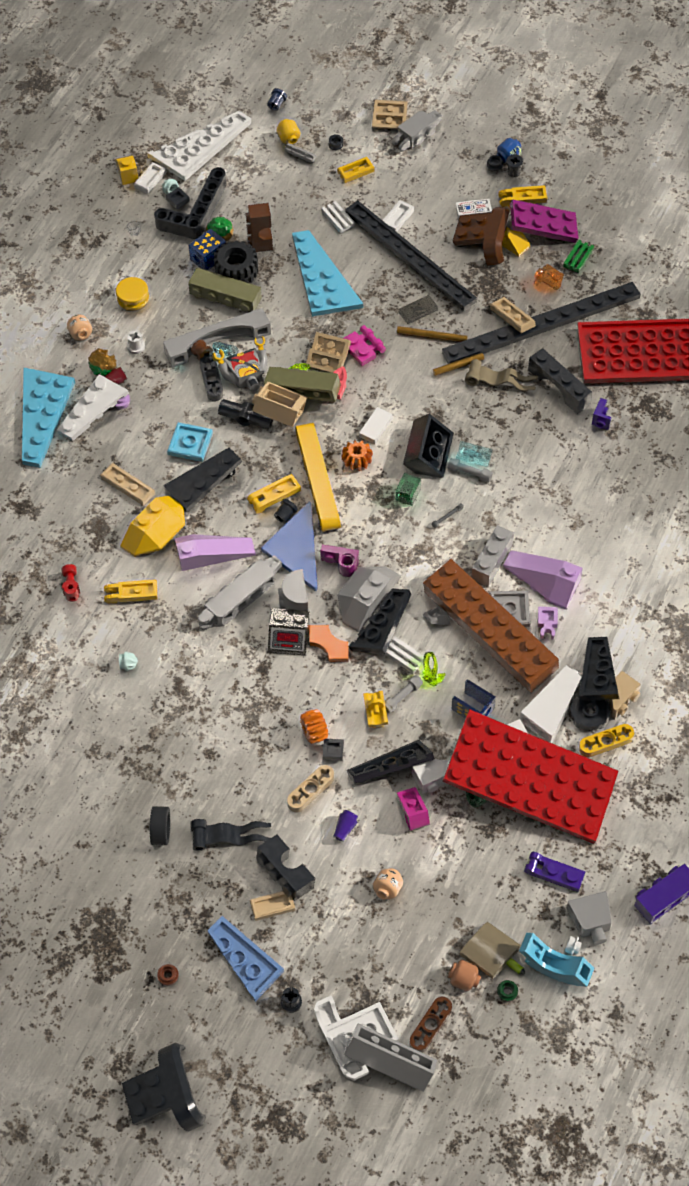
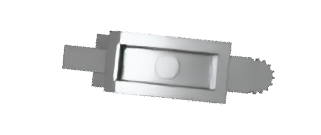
(416, 129)

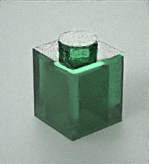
(408, 489)

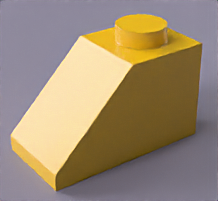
(127, 169)

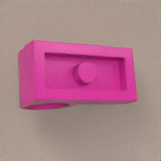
(414, 808)

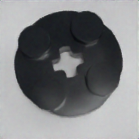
(590, 721)

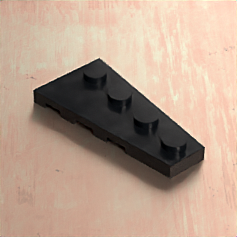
(383, 624)
(395, 760)

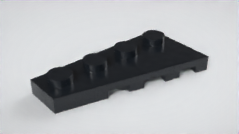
(200, 480)
(598, 673)

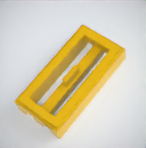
(357, 171)

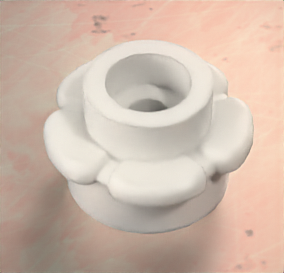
(573, 945)

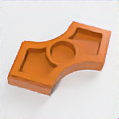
(334, 648)

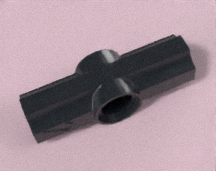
(243, 414)

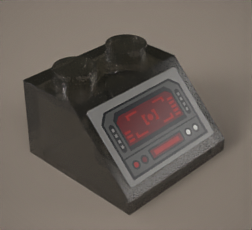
(288, 631)

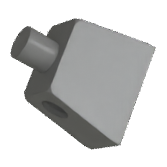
(591, 916)

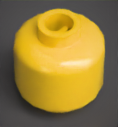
(288, 131)

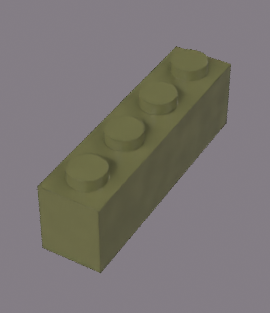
(224, 290)
(311, 384)

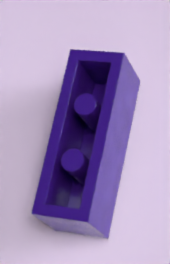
(664, 894)

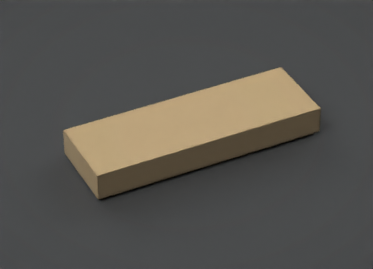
(512, 315)
(127, 484)

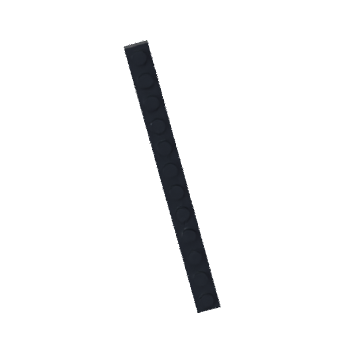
(544, 322)

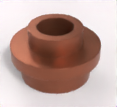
(168, 968)

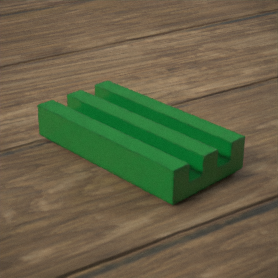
(579, 244)

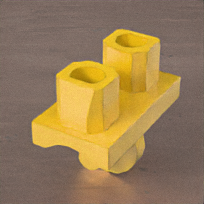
(375, 709)

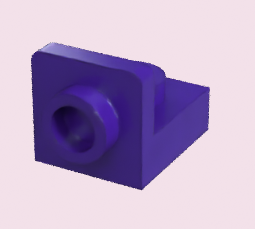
(600, 416)

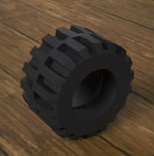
(236, 253)

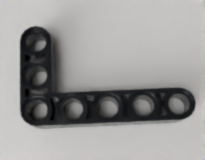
(194, 224)

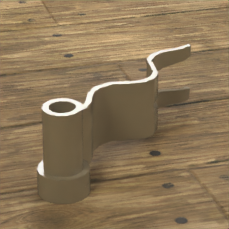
(493, 378)

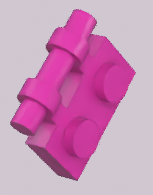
(360, 349)

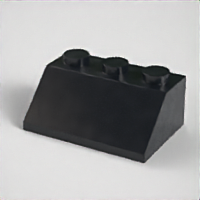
(428, 447)

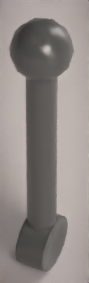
(459, 507)

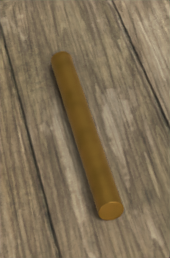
(431, 334)

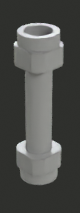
(485, 475)
(413, 684)

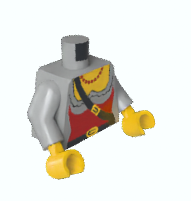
(245, 367)

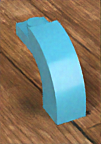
(561, 967)

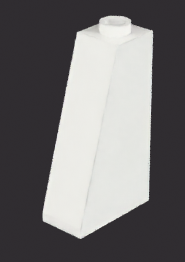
(551, 705)

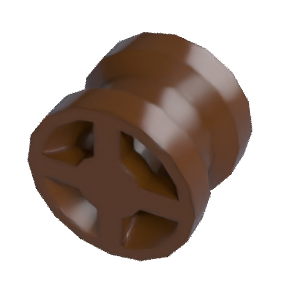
(201, 349)

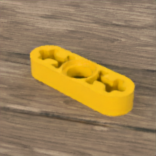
(611, 733)

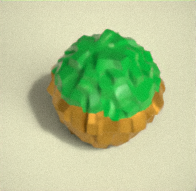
(222, 227)
(101, 362)

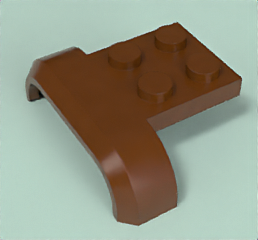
(485, 229)

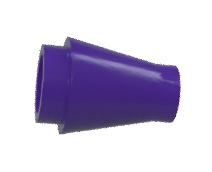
(345, 824)

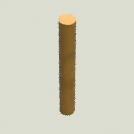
(457, 364)

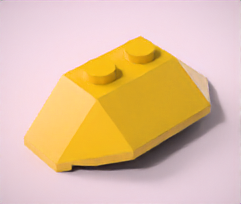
(154, 526)

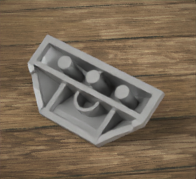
(364, 594)

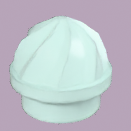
(169, 186)
(127, 661)

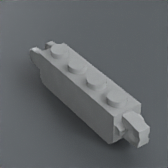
(239, 593)

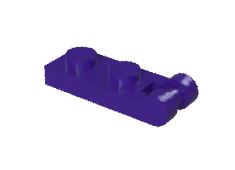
(555, 872)

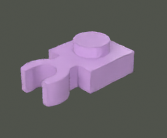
(547, 620)

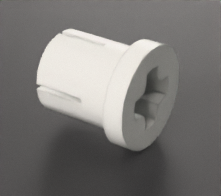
(135, 343)

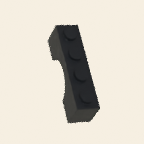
(574, 392)

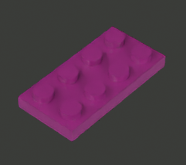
(544, 221)

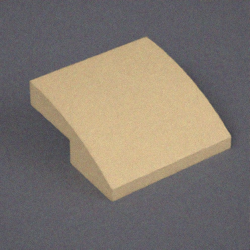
(389, 114)
(328, 352)

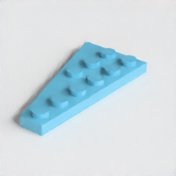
(323, 282)
(43, 405)

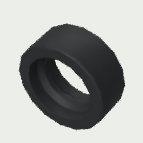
(160, 825)

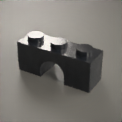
(294, 881)

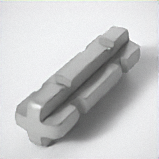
(299, 152)

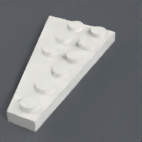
(198, 147)

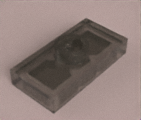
(418, 309)

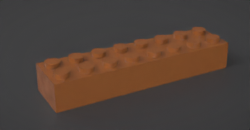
(491, 625)

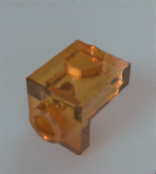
(549, 276)

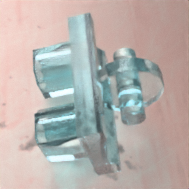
(474, 454)

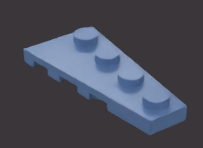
(248, 961)

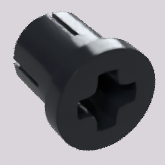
(511, 160)
(285, 511)
(295, 1004)

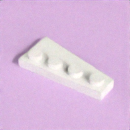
(95, 401)

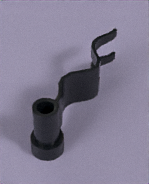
(224, 832)

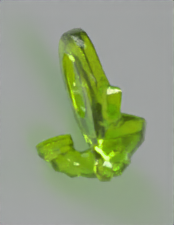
(430, 675)

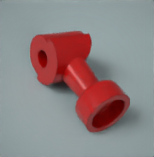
(70, 586)

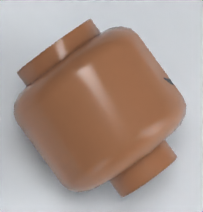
(464, 975)

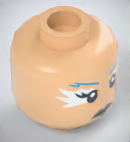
(78, 326)
(388, 883)

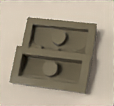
(490, 950)

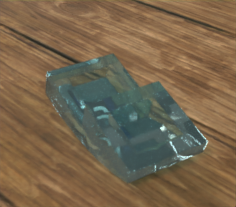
(229, 350)

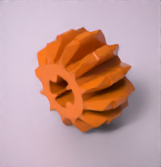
(357, 455)
(314, 726)

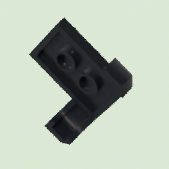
(163, 1090)

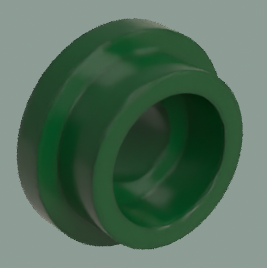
(507, 984)

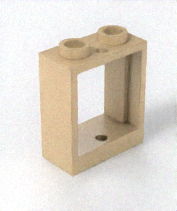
(279, 403)

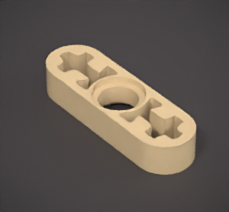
(312, 779)

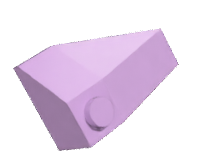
(206, 550)
(548, 576)

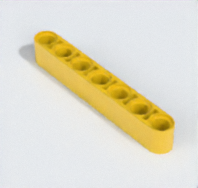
(318, 477)

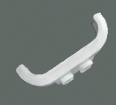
(339, 1031)

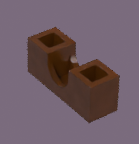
(259, 227)

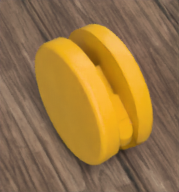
(132, 293)

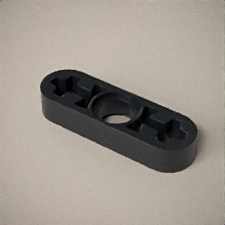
(215, 383)

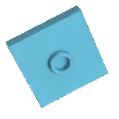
(190, 442)

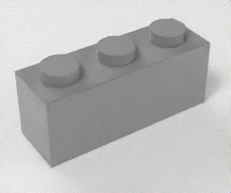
(492, 556)

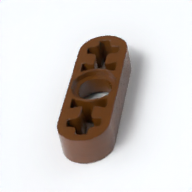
(417, 1034)

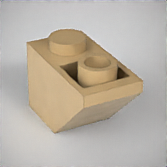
(628, 691)

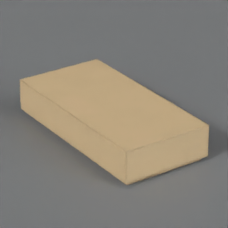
(271, 905)

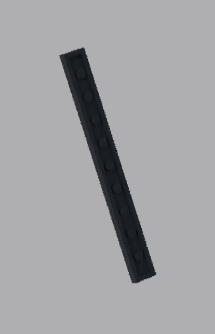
(411, 255)

